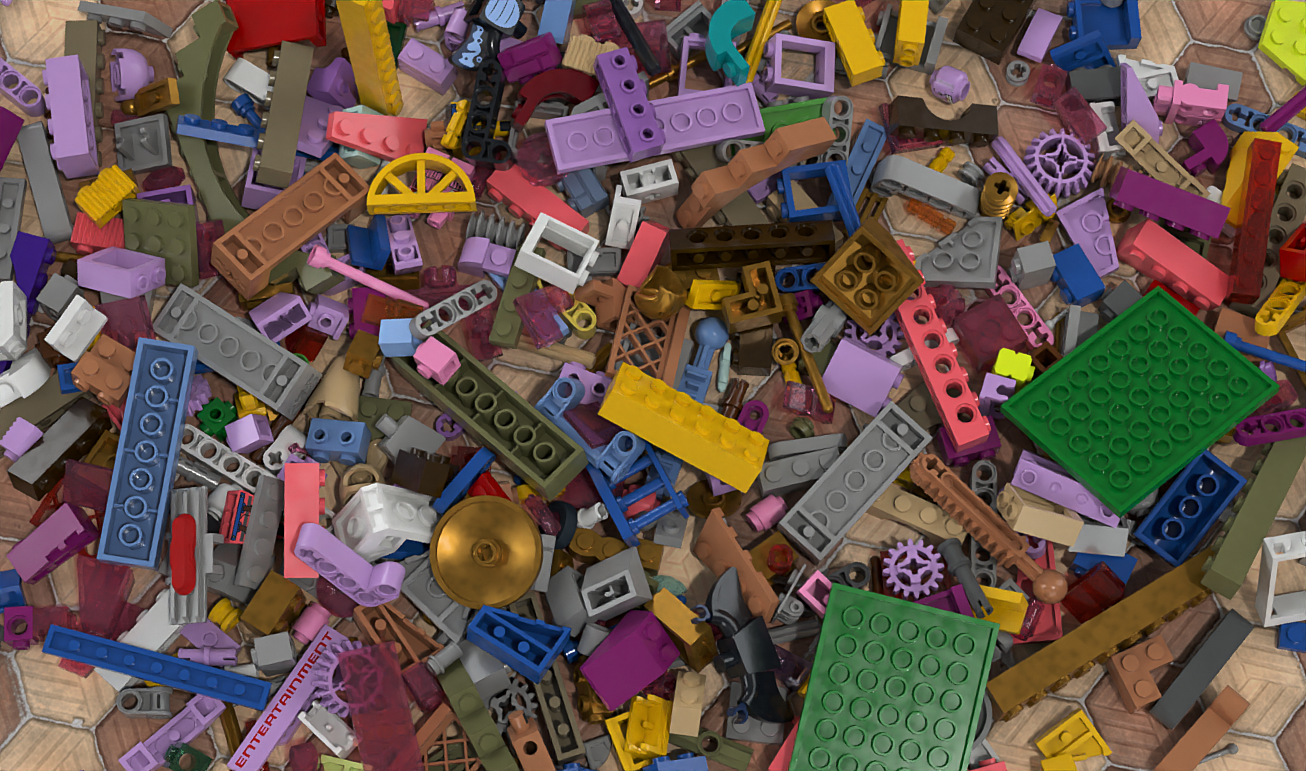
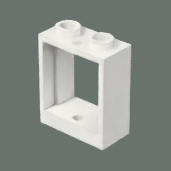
(565, 237)

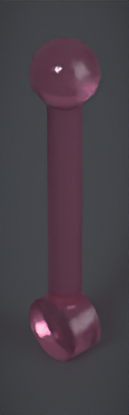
(296, 448)

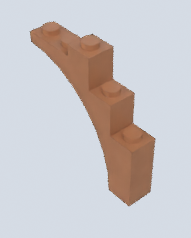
(752, 165)

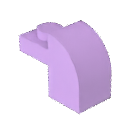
(482, 256)

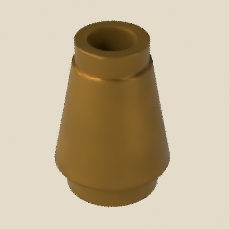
(787, 356)

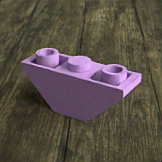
(403, 244)

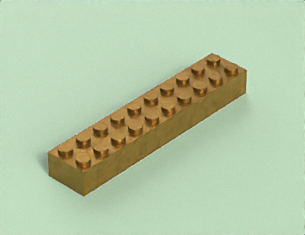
(1099, 639)

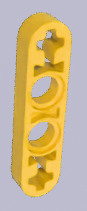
(1278, 299)

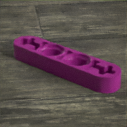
(1263, 435)

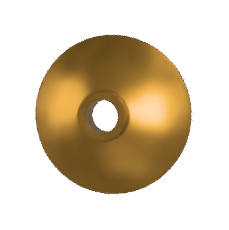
(810, 17)
(702, 500)

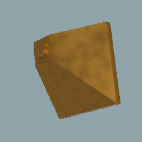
(868, 276)

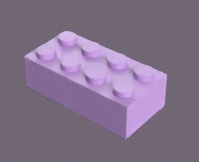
(71, 116)

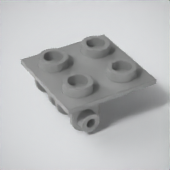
(789, 608)

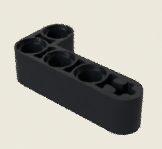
(489, 114)

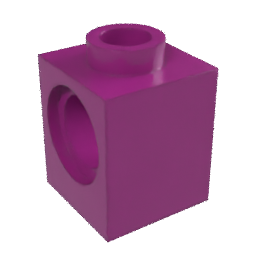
(12, 619)

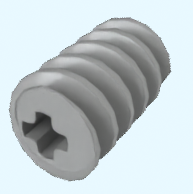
(496, 232)

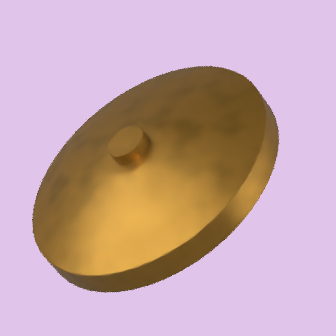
(486, 552)

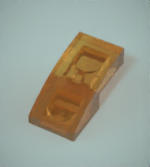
(380, 308)

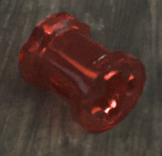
(781, 567)

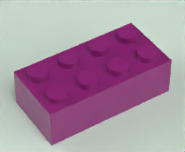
(1166, 201)

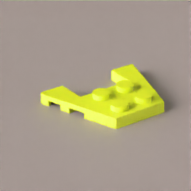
(1285, 37)

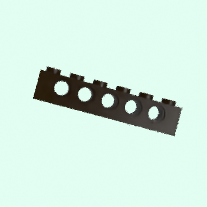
(751, 245)

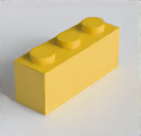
(853, 42)

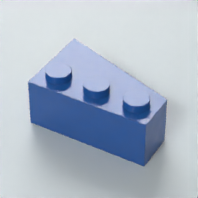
(517, 641)

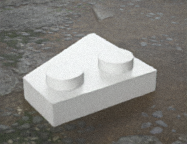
(1150, 74)

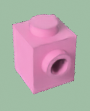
(436, 360)

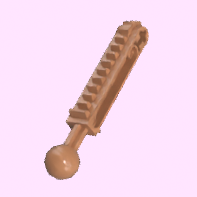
(985, 525)

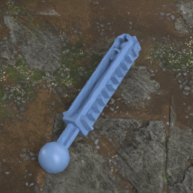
(710, 335)

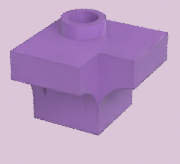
(334, 84)

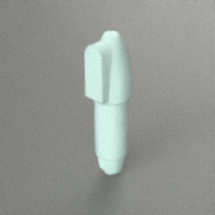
(724, 367)

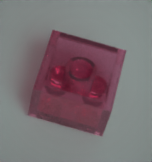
(988, 330)

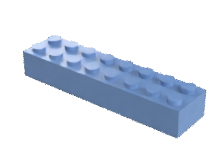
(147, 454)

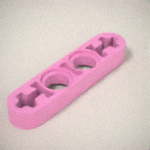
(1022, 306)

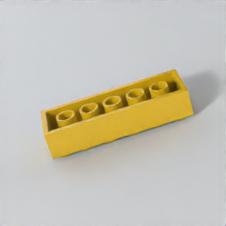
(684, 427)

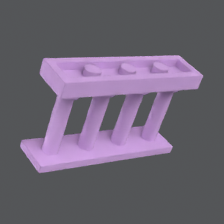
(1055, 484)

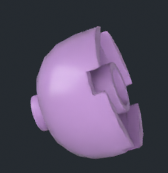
(129, 73)

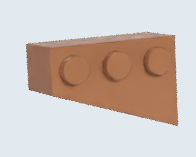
(387, 624)

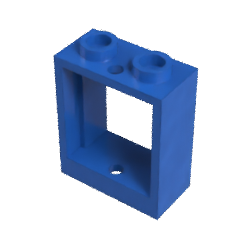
(806, 172)

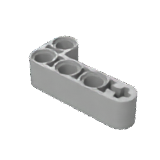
(925, 185)

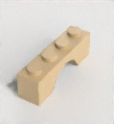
(917, 513)

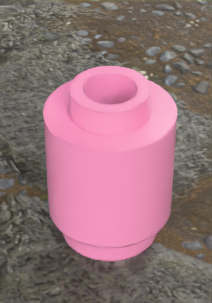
(766, 513)
(310, 623)

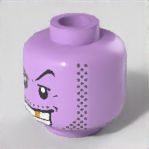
(949, 84)

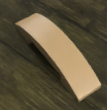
(1157, 160)

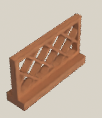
(670, 349)
(433, 730)

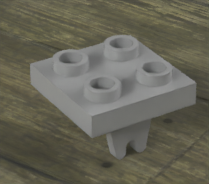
(143, 144)

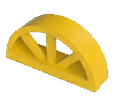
(420, 202)

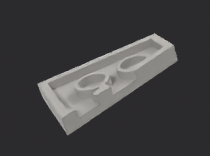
(125, 17)

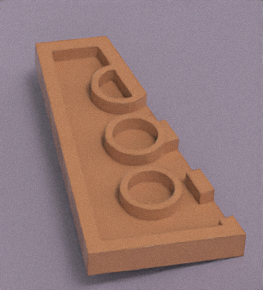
(720, 551)

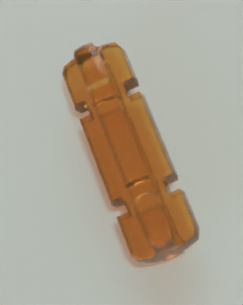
(931, 216)

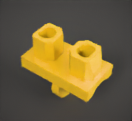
(248, 404)

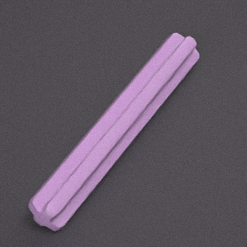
(1024, 176)

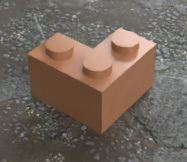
(1133, 670)

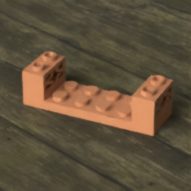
(287, 223)

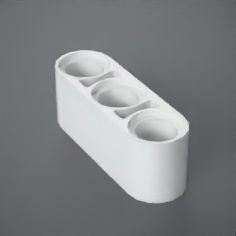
(248, 79)

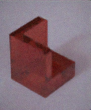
(306, 342)

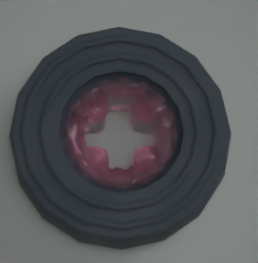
(567, 518)

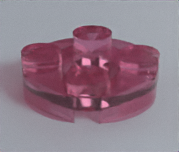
(530, 169)

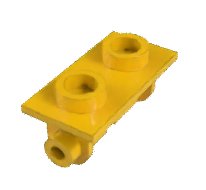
(1026, 222)

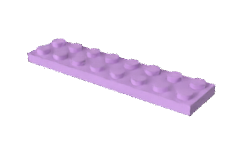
(686, 119)

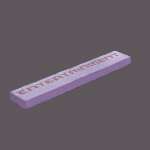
(284, 706)

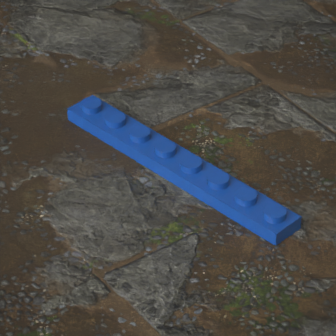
(157, 668)

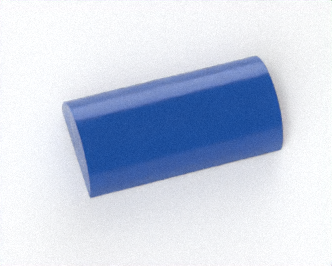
(1189, 508)

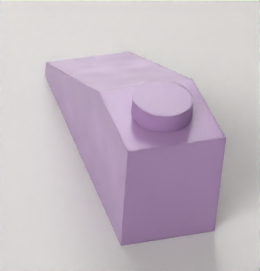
(1137, 105)

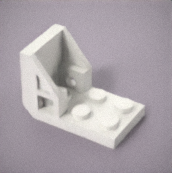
(12, 321)
(383, 518)

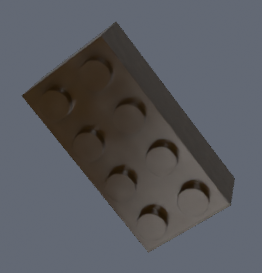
(992, 26)

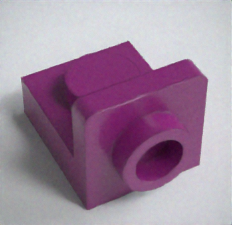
(808, 304)

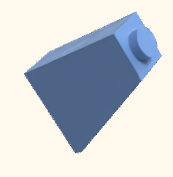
(557, 19)

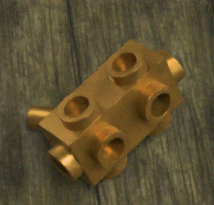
(588, 701)

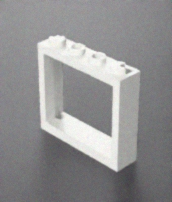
(1287, 607)

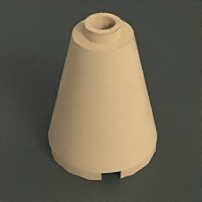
(335, 395)

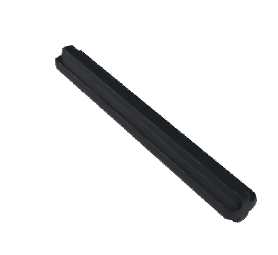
(635, 38)

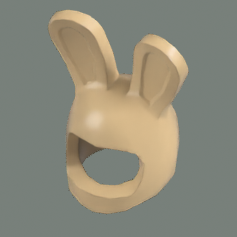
(361, 474)

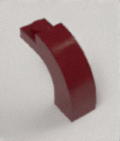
(552, 84)

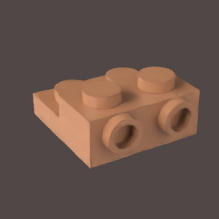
(105, 371)

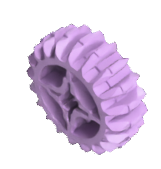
(1080, 162)
(326, 684)

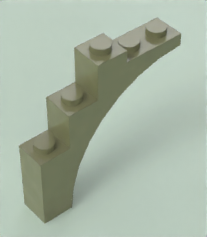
(475, 719)

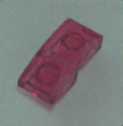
(804, 402)

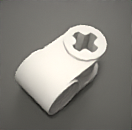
(279, 449)

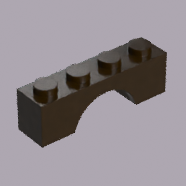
(912, 119)

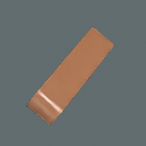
(1205, 732)

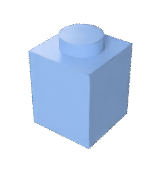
(396, 338)

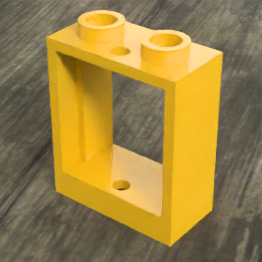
(910, 32)

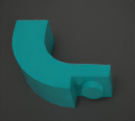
(728, 22)

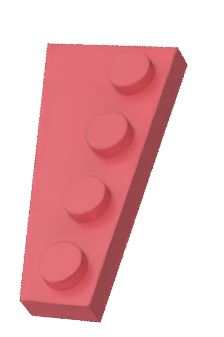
(377, 134)
(1049, 624)

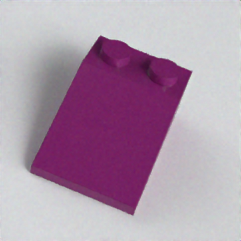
(629, 658)

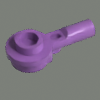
(1269, 369)

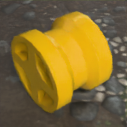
(225, 615)

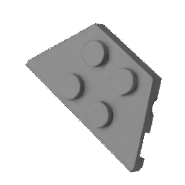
(428, 596)

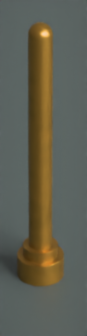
(789, 306)

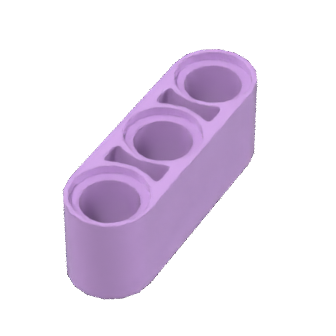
(22, 92)

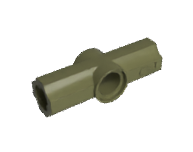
(728, 752)

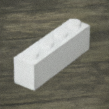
(150, 633)

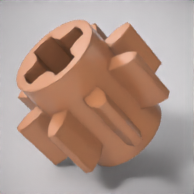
(434, 136)

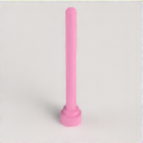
(321, 258)

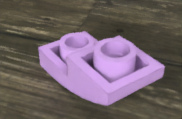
(1039, 35)

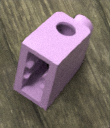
(277, 318)

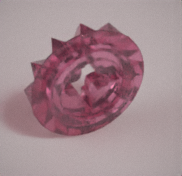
(164, 178)

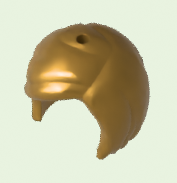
(661, 294)

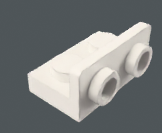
(76, 329)

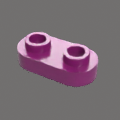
(754, 407)

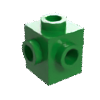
(208, 417)

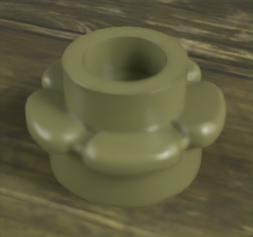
(802, 428)

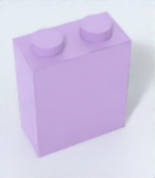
(862, 376)

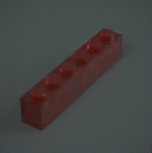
(1253, 221)

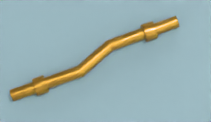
(701, 57)

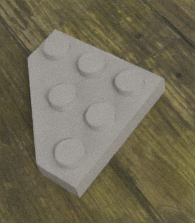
(965, 257)

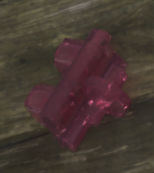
(479, 330)

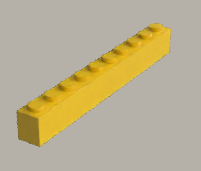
(371, 55)

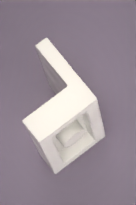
(622, 221)

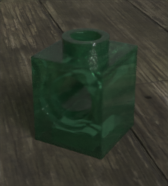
(199, 761)

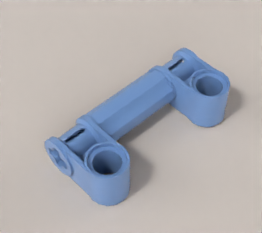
(612, 458)

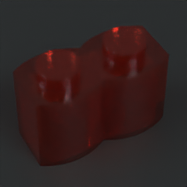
(1093, 592)

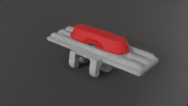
(190, 555)

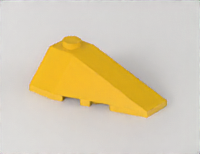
(1235, 173)

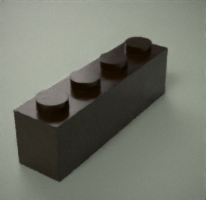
(755, 346)
(66, 439)

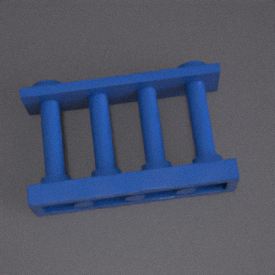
(619, 505)

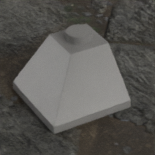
(223, 585)

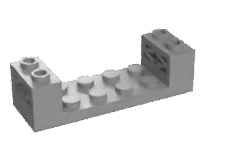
(237, 351)
(853, 482)

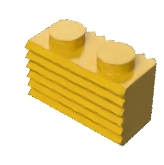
(105, 195)

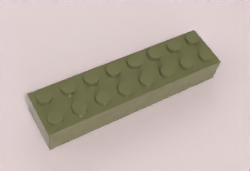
(501, 421)

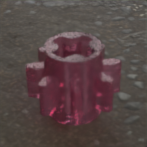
(661, 686)

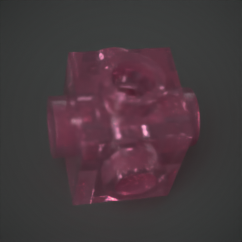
(954, 302)

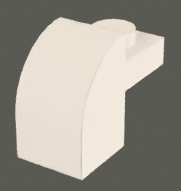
(23, 377)

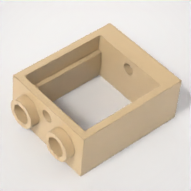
(1038, 516)

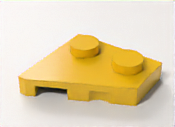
(1074, 736)

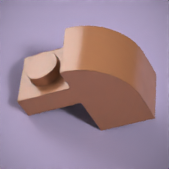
(606, 299)

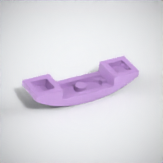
(184, 728)

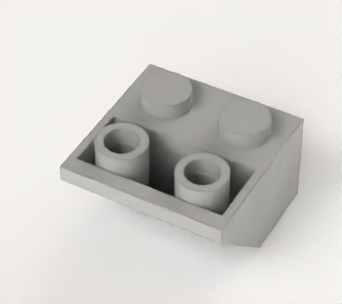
(615, 585)

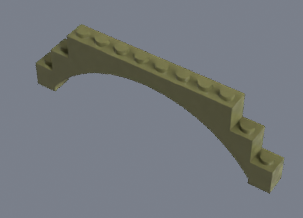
(197, 88)

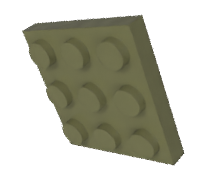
(164, 232)

